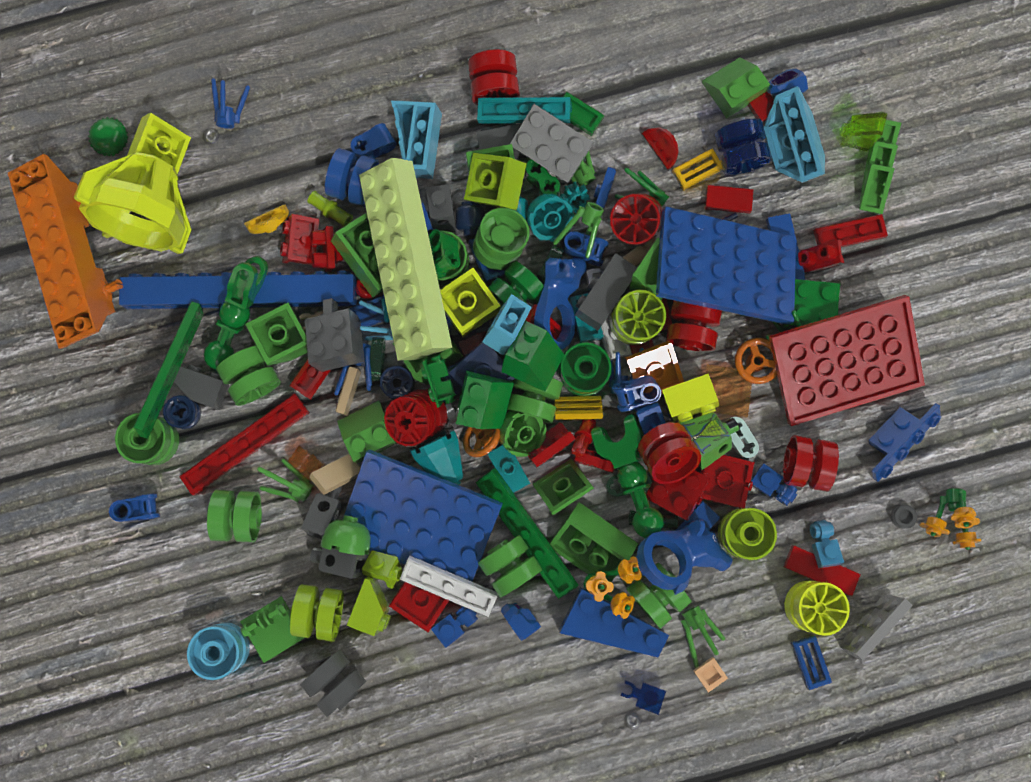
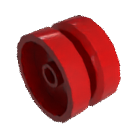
(669, 453)

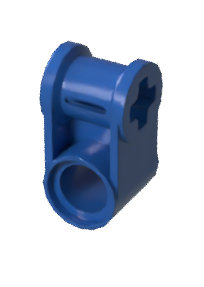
(374, 142)
(580, 252)
(634, 393)
(139, 508)

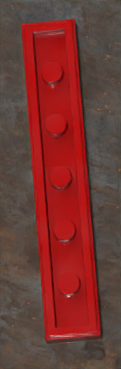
(244, 444)

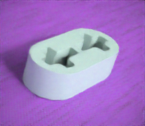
(748, 438)

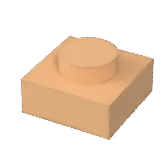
(710, 674)

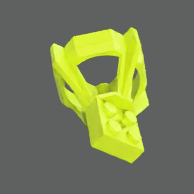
(141, 184)

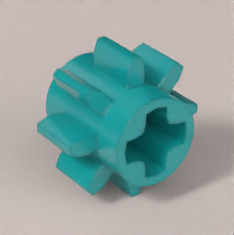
(575, 195)

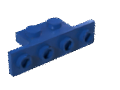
(898, 436)

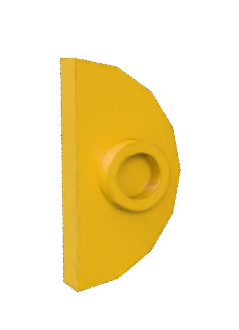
(268, 221)

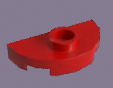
(663, 144)

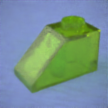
(863, 130)

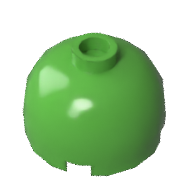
(522, 433)
(347, 536)

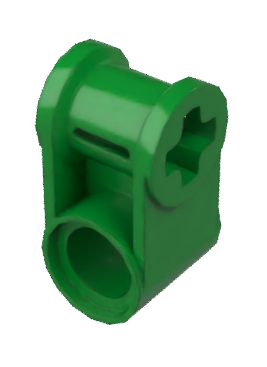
(444, 252)

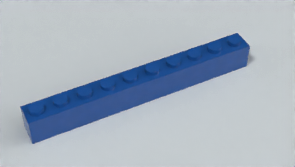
(211, 291)

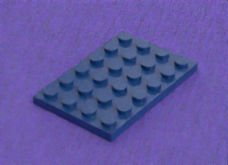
(726, 266)
(422, 515)

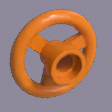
(751, 366)
(484, 438)

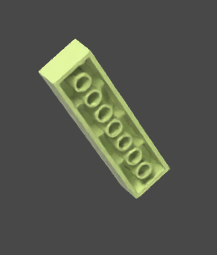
(405, 260)

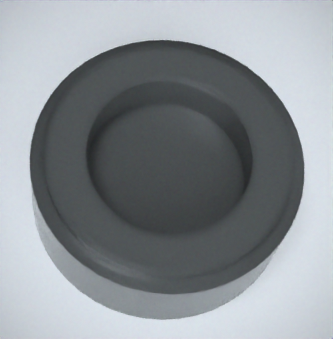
(903, 516)

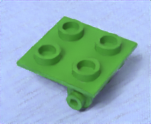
(270, 629)

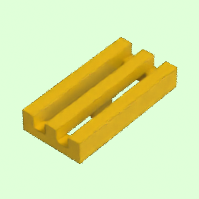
(681, 178)
(578, 407)

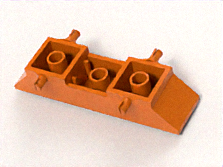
(54, 227)

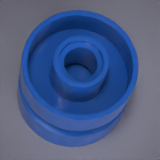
(344, 173)

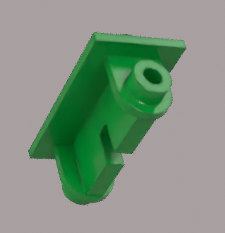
(439, 389)

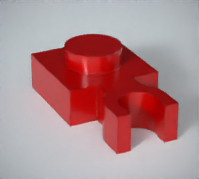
(595, 462)

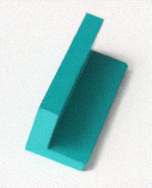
(516, 109)

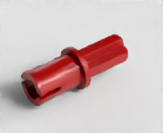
(583, 437)

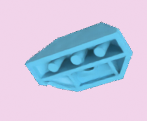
(794, 137)

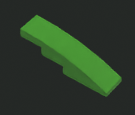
(879, 169)

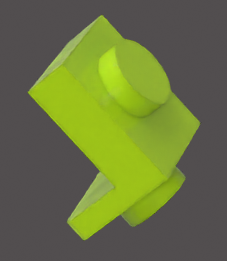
(383, 567)

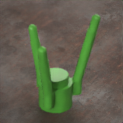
(585, 172)
(590, 216)
(299, 488)
(695, 618)

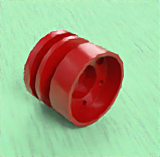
(414, 418)

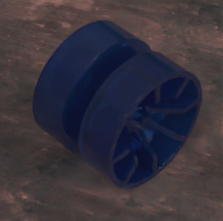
(743, 147)

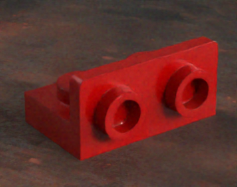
(297, 239)
(555, 441)

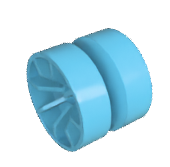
(218, 651)

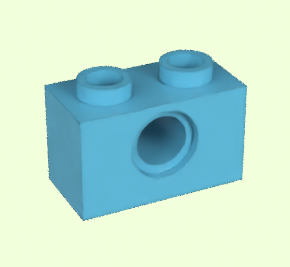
(507, 324)

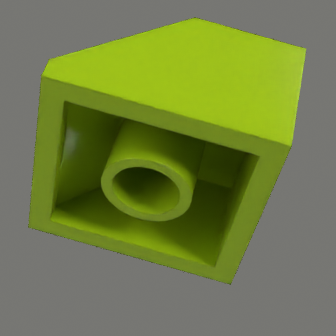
(495, 181)
(370, 609)

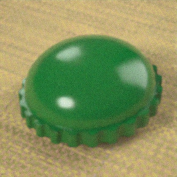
(108, 136)

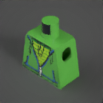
(711, 436)

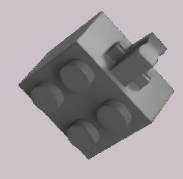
(334, 338)

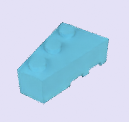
(418, 134)

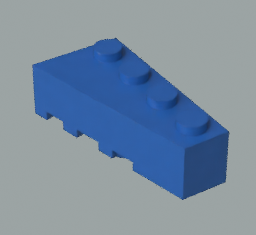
(596, 623)

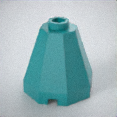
(440, 456)

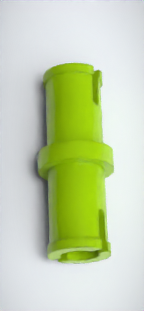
(329, 208)

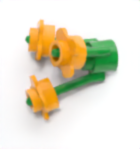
(963, 516)
(599, 586)

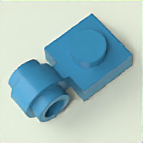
(826, 551)

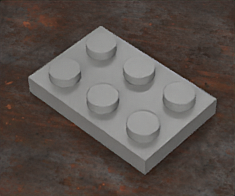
(551, 143)
(875, 626)

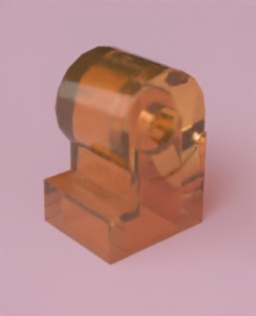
(305, 461)

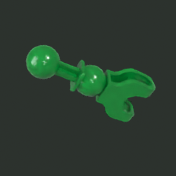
(235, 311)
(631, 473)

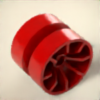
(493, 75)
(636, 218)
(693, 327)
(810, 463)

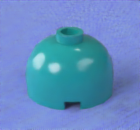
(548, 216)

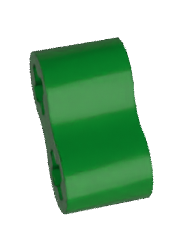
(542, 179)

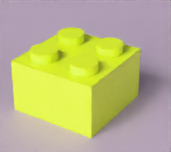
(468, 302)
(691, 398)

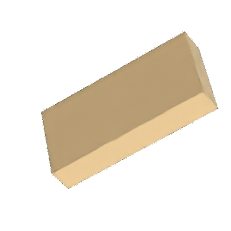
(348, 391)
(335, 474)

